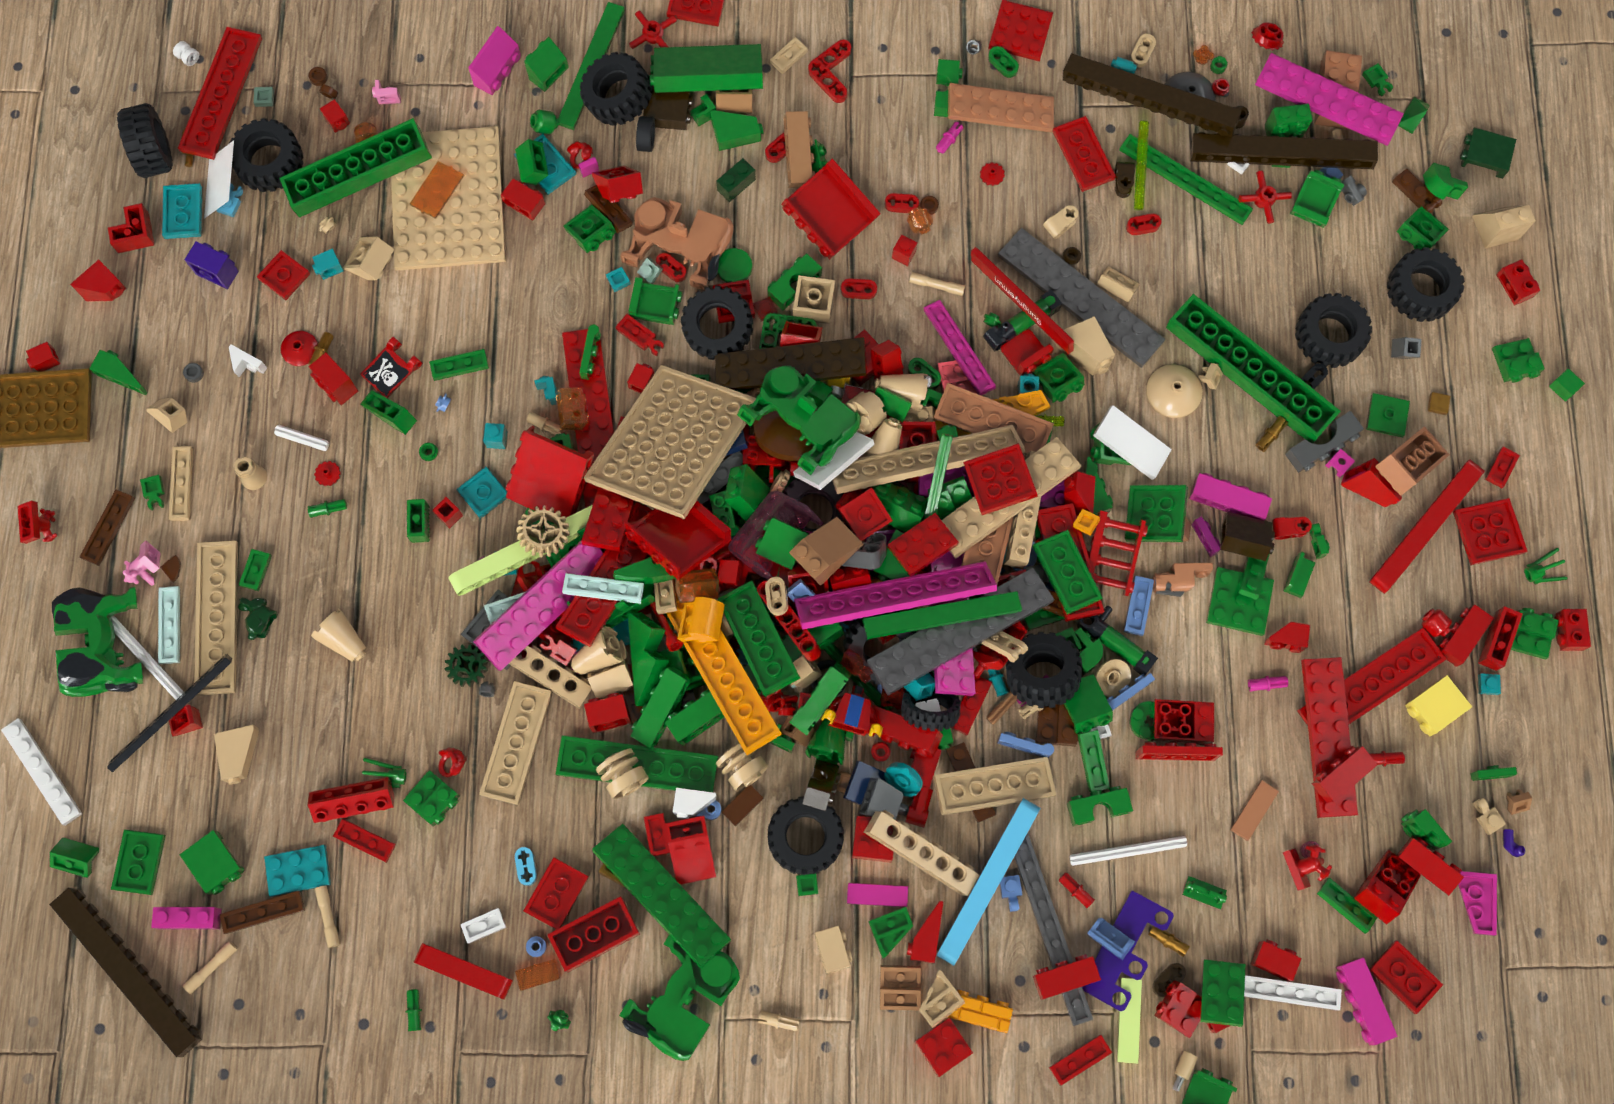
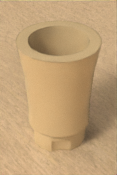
(250, 474)

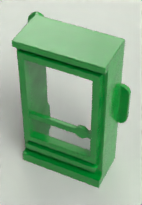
(821, 698)

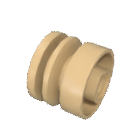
(744, 768)
(624, 777)

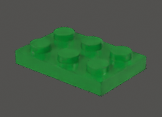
(1223, 993)

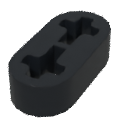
(1309, 376)

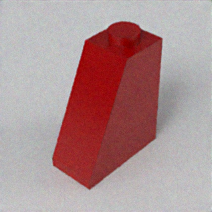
(1370, 484)

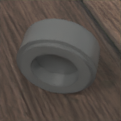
(193, 372)

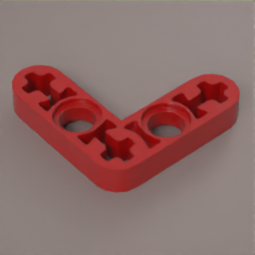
(825, 67)

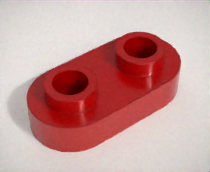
(777, 147)
(859, 287)

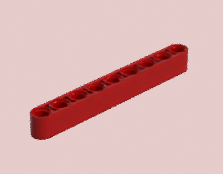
(1426, 526)

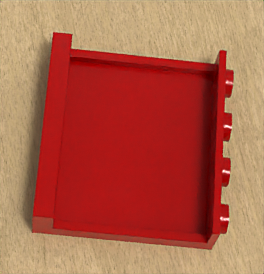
(830, 209)
(547, 474)
(679, 542)

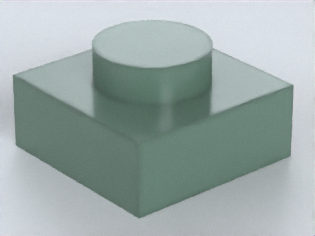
(263, 96)
(650, 270)

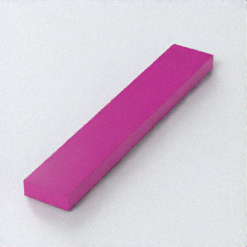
(959, 348)

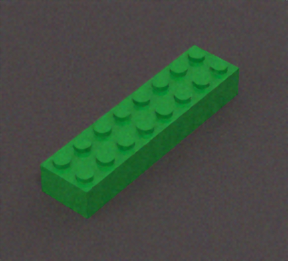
(355, 168)

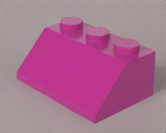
(494, 61)

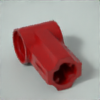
(918, 809)

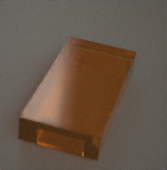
(537, 975)

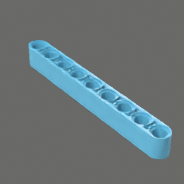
(988, 881)

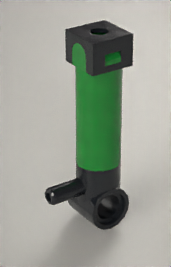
(1020, 322)
(1118, 643)

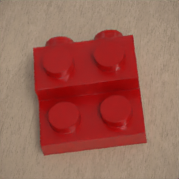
(1180, 1008)

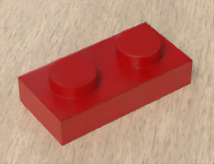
(1502, 467)
(656, 834)

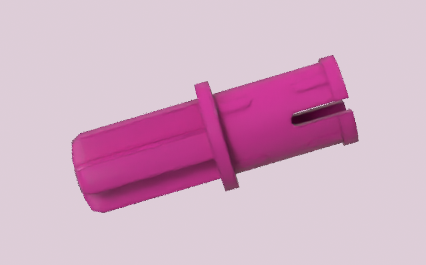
(949, 138)
(1267, 683)

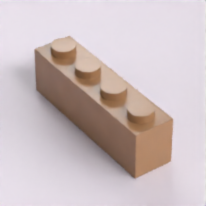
(798, 148)

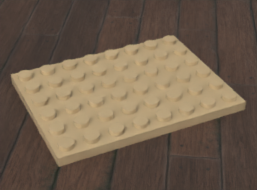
(473, 218)
(670, 442)

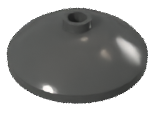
(1194, 81)

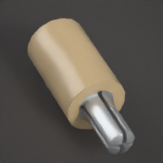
(1184, 1069)

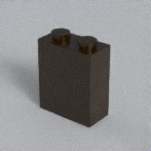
(670, 109)
(1247, 536)

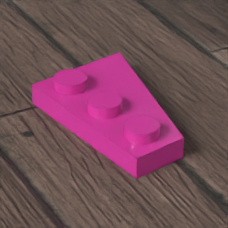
(1480, 901)

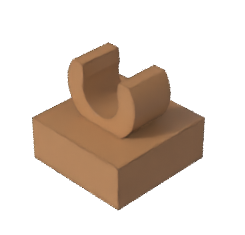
(1518, 803)

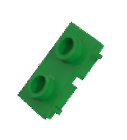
(819, 152)
(1205, 892)

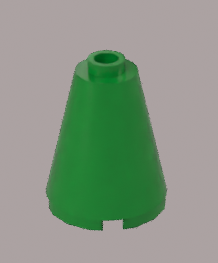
(827, 744)

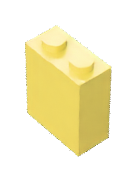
(1438, 706)

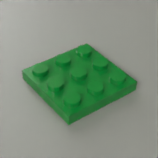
(1161, 508)
(1235, 610)

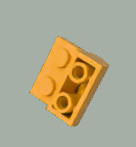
(701, 620)

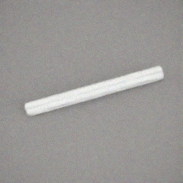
(146, 659)
(1128, 850)

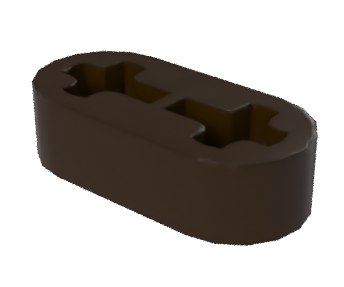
(1165, 977)

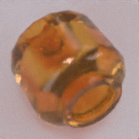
(364, 131)
(920, 220)

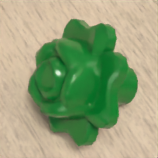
(559, 1020)

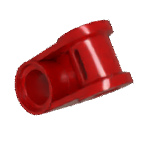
(1288, 527)

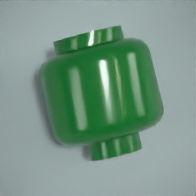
(543, 121)

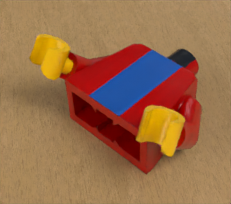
(853, 714)

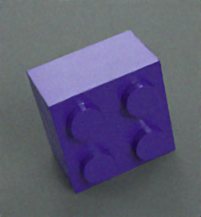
(211, 264)

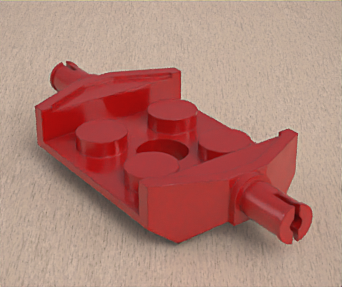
(991, 659)

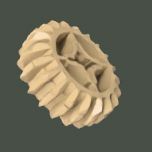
(550, 531)

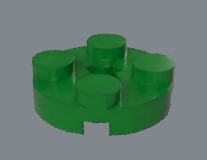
(1138, 718)

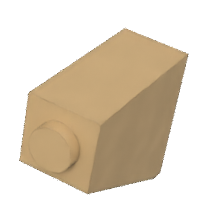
(235, 752)

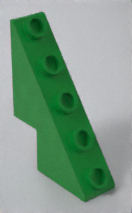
(646, 660)

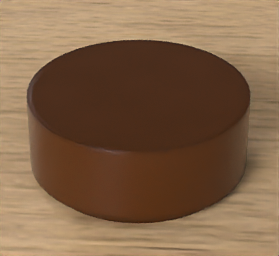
(318, 76)
(328, 91)
(930, 203)

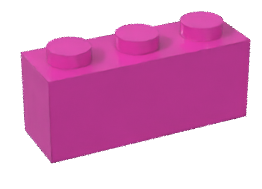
(186, 918)

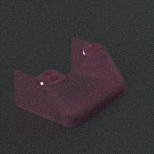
(774, 505)

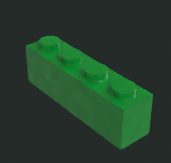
(663, 702)

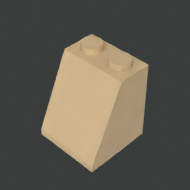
(1503, 224)
(1090, 347)

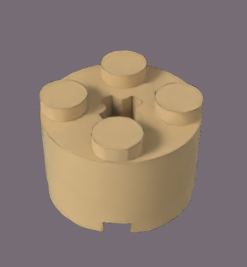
(870, 410)

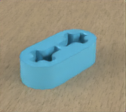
(521, 867)

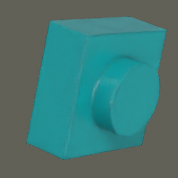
(618, 279)
(1489, 684)

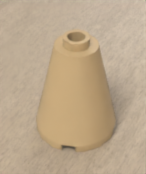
(909, 386)
(885, 438)
(340, 636)
(603, 653)

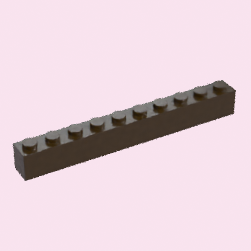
(1151, 95)
(1284, 151)
(126, 972)

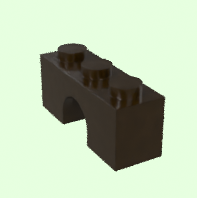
(822, 785)

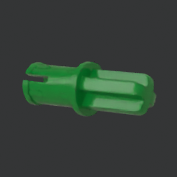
(326, 508)
(413, 1010)

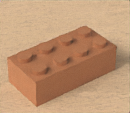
(1344, 70)
(1412, 461)

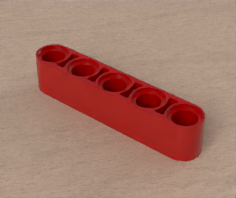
(793, 628)
(463, 971)

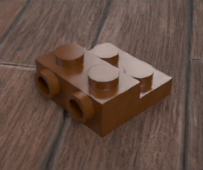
(1055, 727)

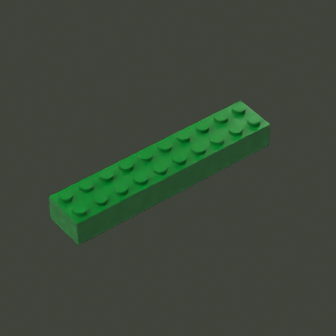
(1252, 368)
(705, 712)

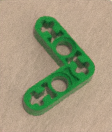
(778, 327)

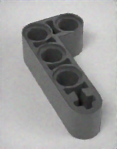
(870, 554)

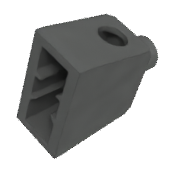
(881, 797)

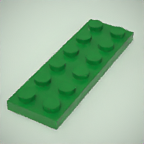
(759, 639)

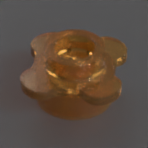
(1203, 59)

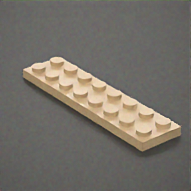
(1047, 469)
(216, 613)

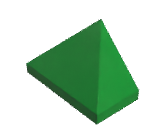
(1413, 115)

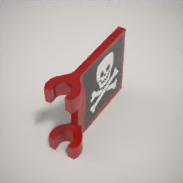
(389, 370)

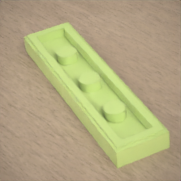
(1129, 1022)

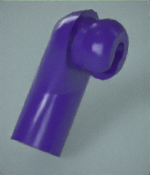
(1509, 844)

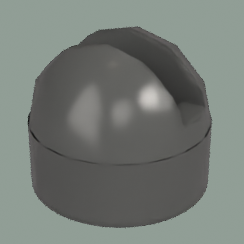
(973, 50)
(487, 689)

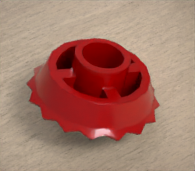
(1268, 36)

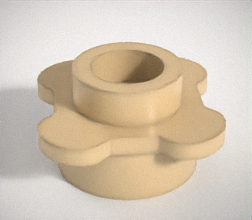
(327, 225)

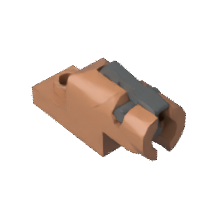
(1180, 579)

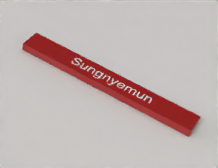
(1022, 301)

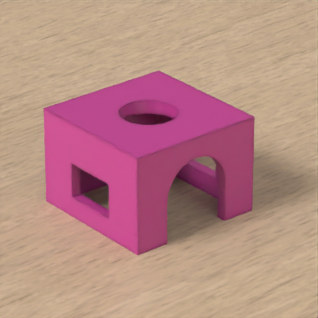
(1340, 468)

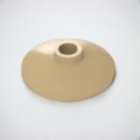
(1120, 676)

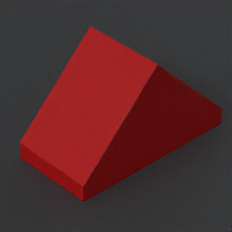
(185, 721)

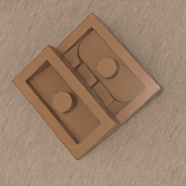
(900, 987)

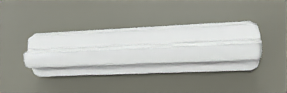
(301, 437)

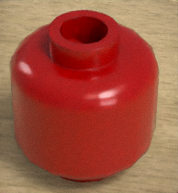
(1436, 623)

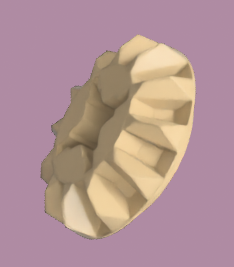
(780, 481)

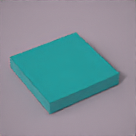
(483, 492)

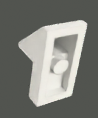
(243, 360)

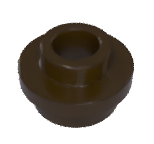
(1071, 251)

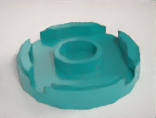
(903, 778)

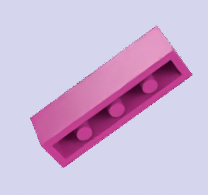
(1229, 498)
(1366, 1002)

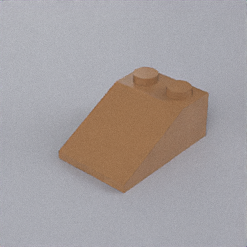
(734, 101)
(826, 549)

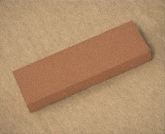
(1254, 810)

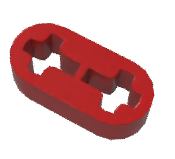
(901, 202)
(1143, 224)
(673, 264)

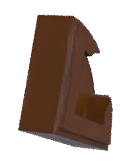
(172, 568)

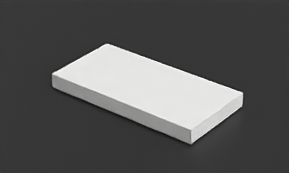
(1132, 442)
(843, 457)

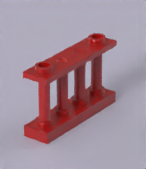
(1100, 540)

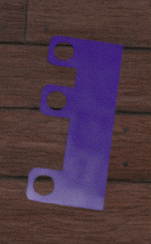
(1131, 922)

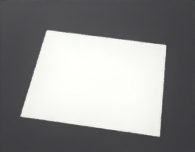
(219, 180)

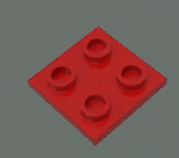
(756, 456)

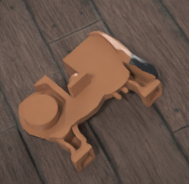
(658, 225)

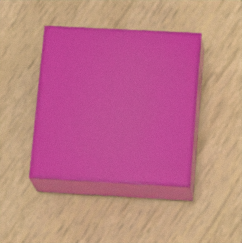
(588, 166)

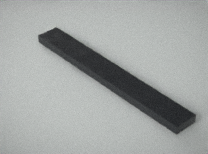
(166, 715)

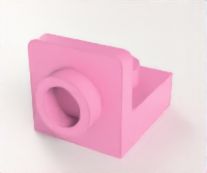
(385, 95)

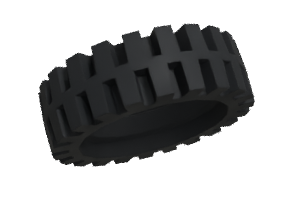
(929, 719)

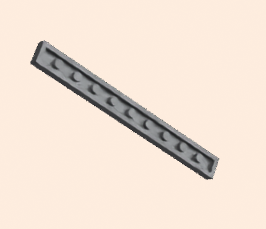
(1049, 926)

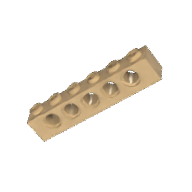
(1022, 534)
(541, 676)
(966, 876)

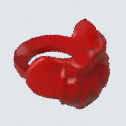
(574, 149)
(458, 761)

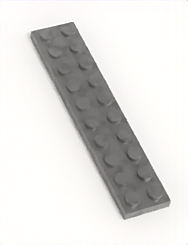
(1081, 296)
(940, 644)

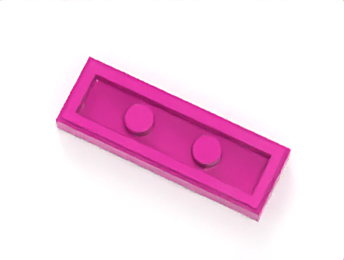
(877, 895)

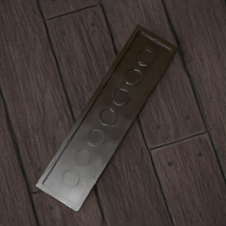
(818, 360)

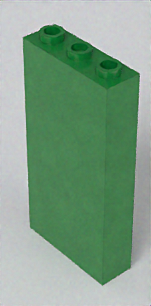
(706, 68)

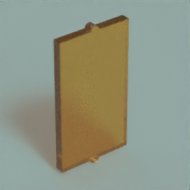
(436, 189)

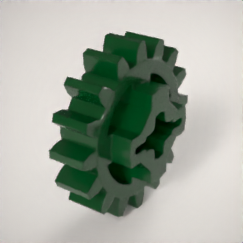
(473, 661)

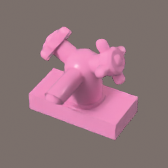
(148, 559)

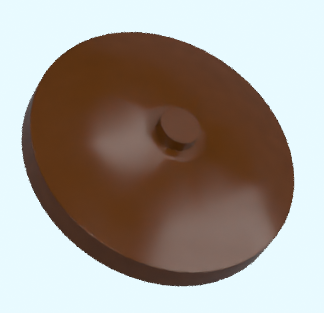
(779, 438)

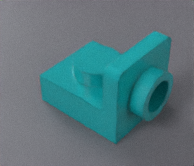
(549, 386)

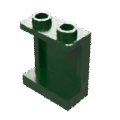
(1488, 151)

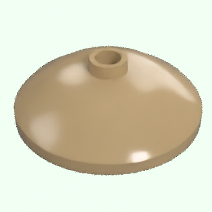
(1172, 401)

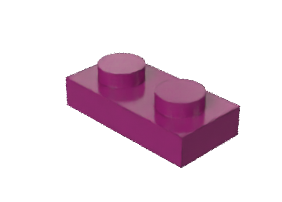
(1203, 532)

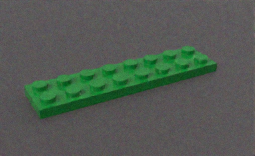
(664, 767)
(661, 895)

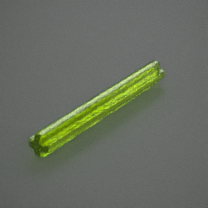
(1141, 165)

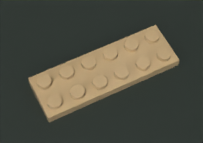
(515, 743)
(994, 785)

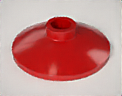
(301, 355)

